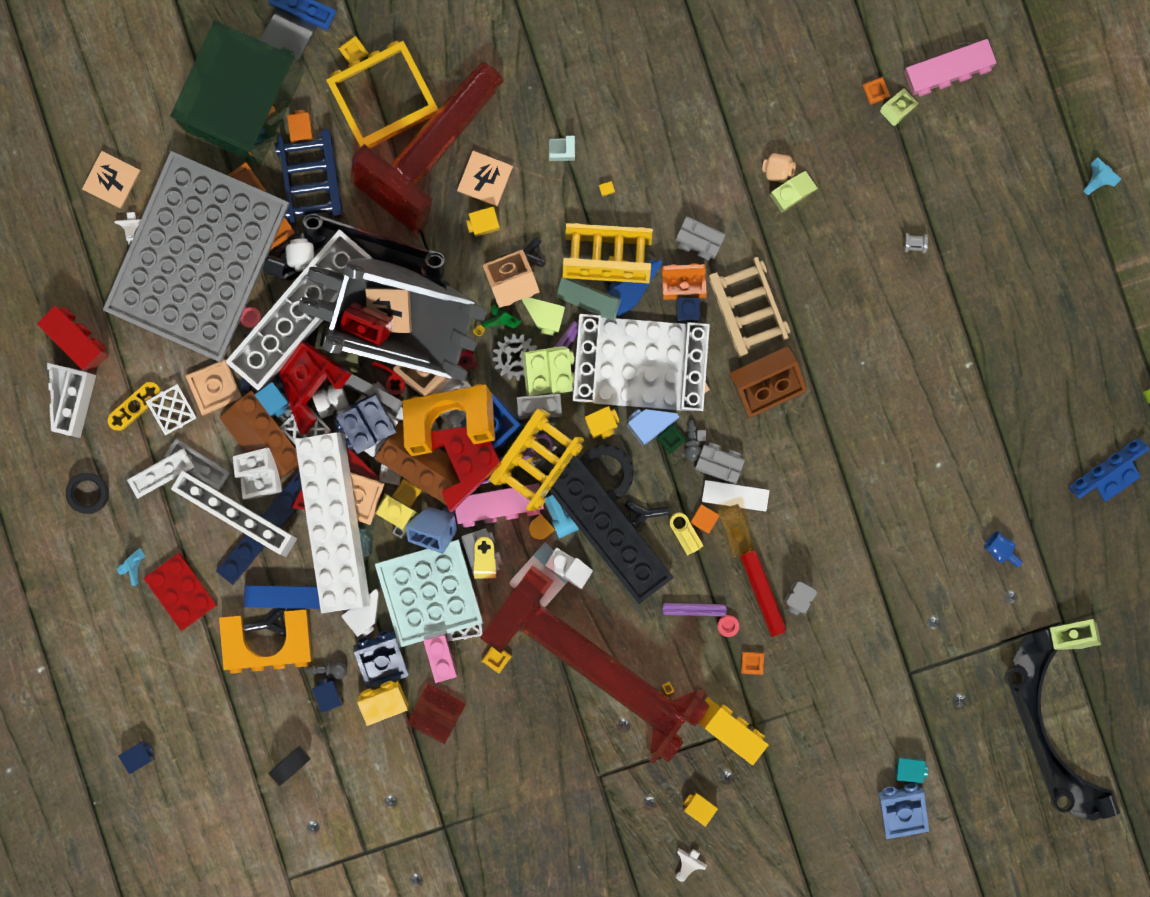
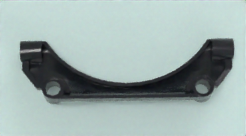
(320, 230)
(1082, 796)

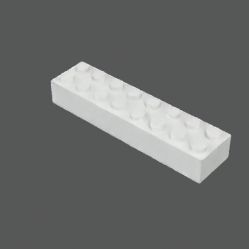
(284, 326)
(332, 522)

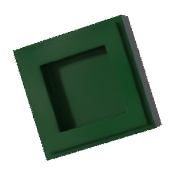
(671, 439)

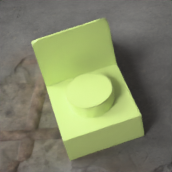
(898, 107)

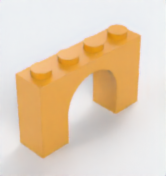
(421, 413)
(238, 655)

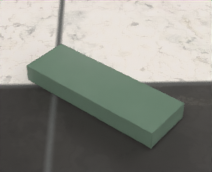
(588, 298)

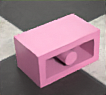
(440, 658)

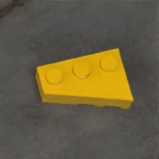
(733, 732)

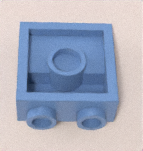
(903, 811)

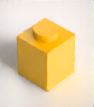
(483, 222)
(699, 808)

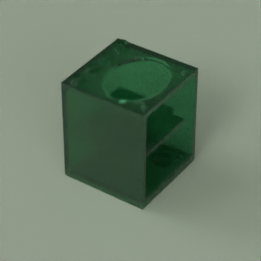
(237, 92)

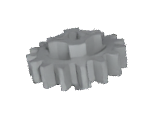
(506, 369)

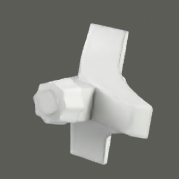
(130, 226)
(689, 864)

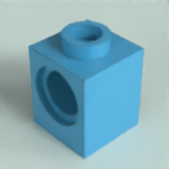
(272, 400)

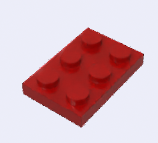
(180, 591)

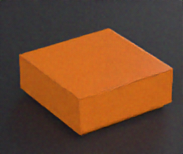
(876, 91)
(704, 519)
(752, 663)

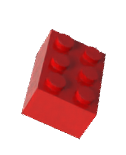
(73, 338)

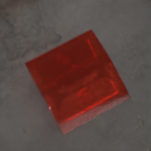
(436, 714)

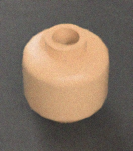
(779, 168)

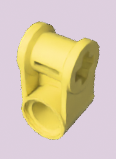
(484, 562)

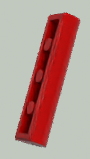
(763, 593)

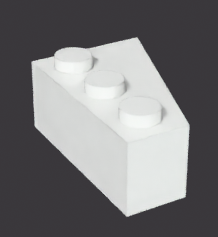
(69, 399)

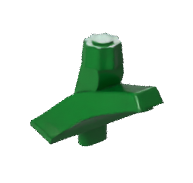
(501, 318)

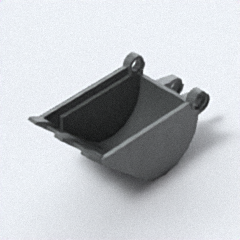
(437, 316)

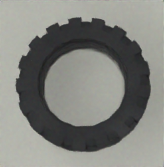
(622, 458)

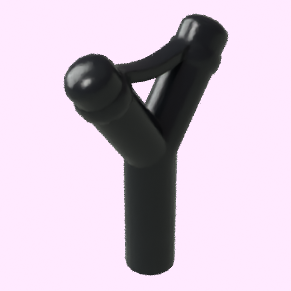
(538, 261)
(644, 513)
(269, 623)

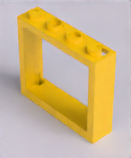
(398, 126)

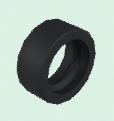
(70, 493)
(289, 766)

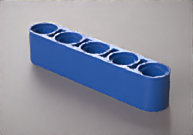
(281, 597)

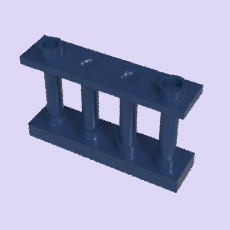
(330, 185)

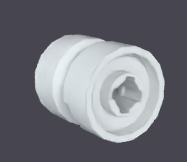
(330, 400)

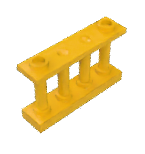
(607, 270)
(515, 457)

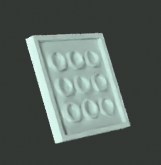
(429, 594)

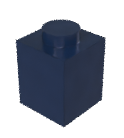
(688, 309)
(327, 695)
(137, 756)

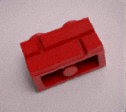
(366, 324)

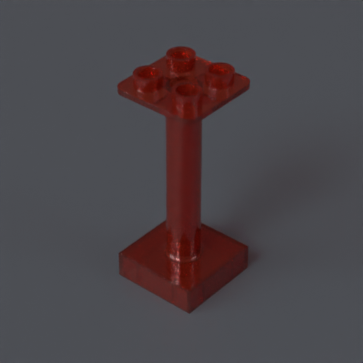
(525, 614)

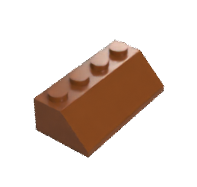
(258, 430)
(428, 471)

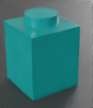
(910, 770)

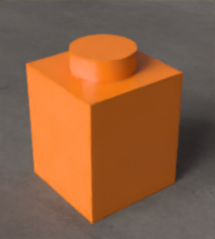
(300, 126)

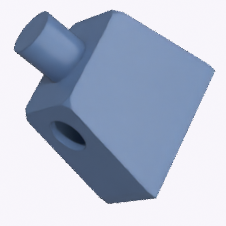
(432, 529)

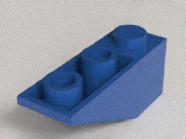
(631, 292)

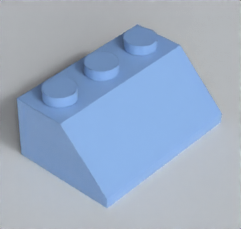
(649, 424)

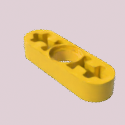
(126, 421)

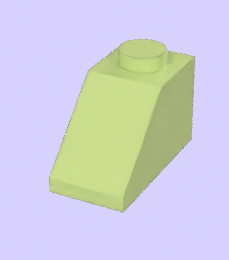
(793, 191)
(545, 315)
(1076, 635)

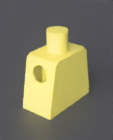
(395, 511)

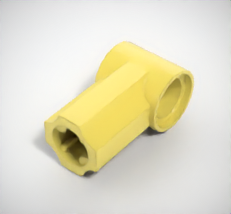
(686, 535)

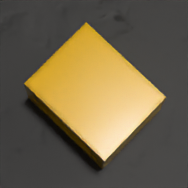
(606, 188)

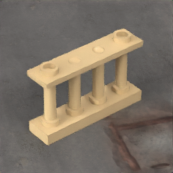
(735, 323)

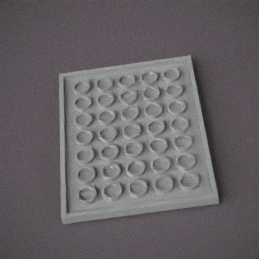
(196, 256)

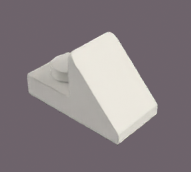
(569, 568)

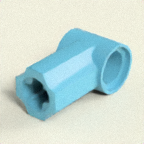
(561, 521)

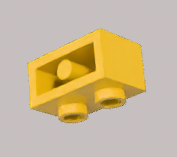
(602, 422)
(382, 702)

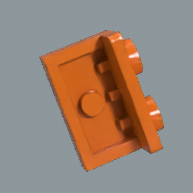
(684, 281)

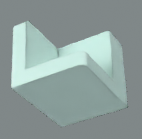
(562, 149)

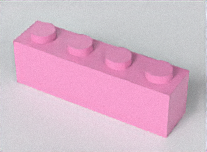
(950, 67)
(494, 504)

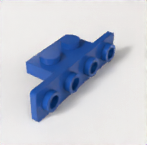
(1113, 474)

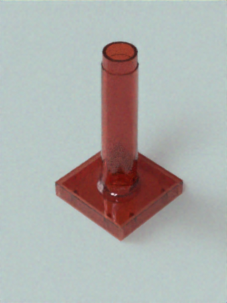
(396, 184)

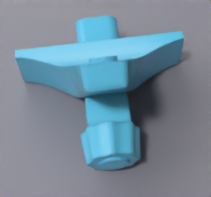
(1101, 176)
(131, 565)

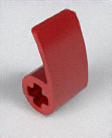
(393, 378)

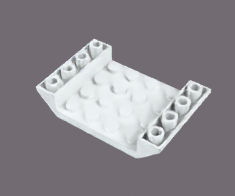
(641, 363)

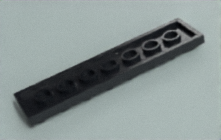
(607, 527)

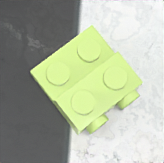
(548, 371)

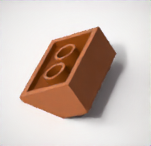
(768, 382)

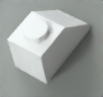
(363, 618)

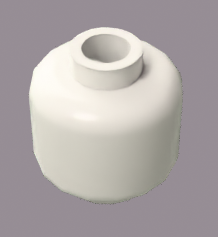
(299, 254)

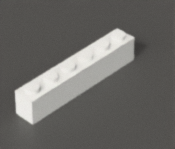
(234, 514)

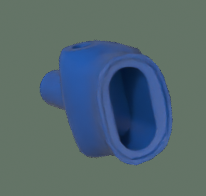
(1002, 549)

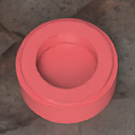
(250, 317)
(728, 626)

